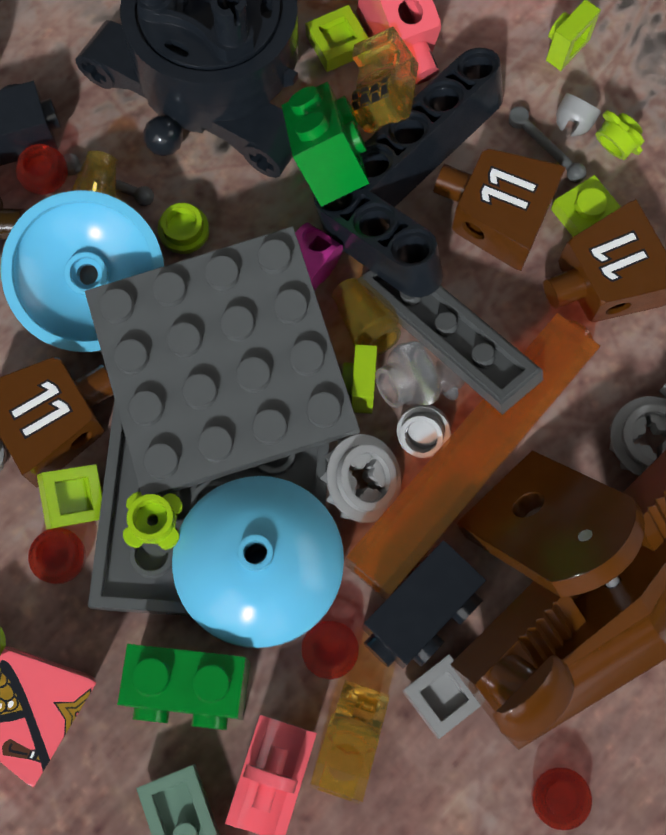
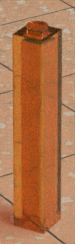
(467, 463)

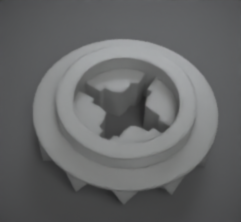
(630, 426)
(380, 473)

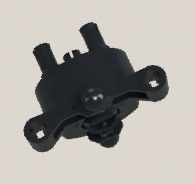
(204, 70)

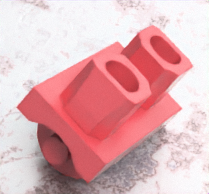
(271, 777)

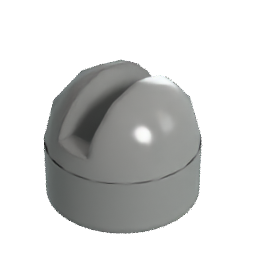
(577, 111)

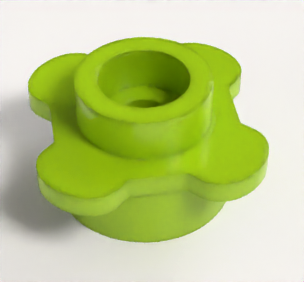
(620, 135)
(148, 505)

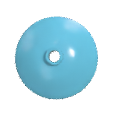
(53, 246)
(266, 600)

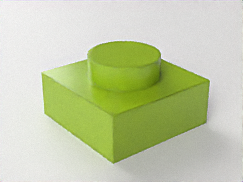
(571, 34)
(335, 37)
(584, 205)
(360, 378)
(70, 496)

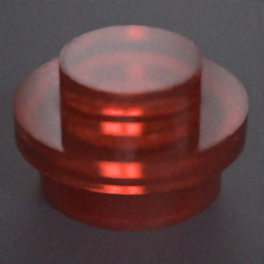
(41, 169)
(57, 556)
(330, 650)
(561, 798)

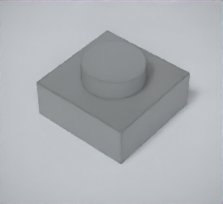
(441, 698)

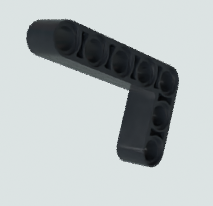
(399, 160)

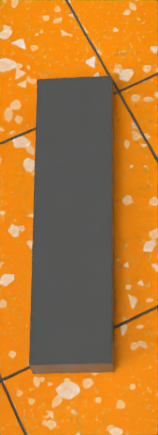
(461, 342)

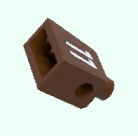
(501, 202)
(612, 267)
(50, 415)

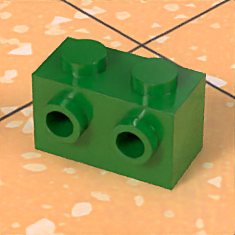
(325, 142)
(184, 682)

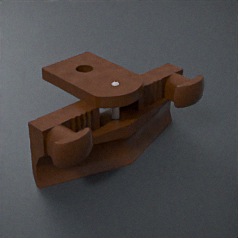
(594, 598)

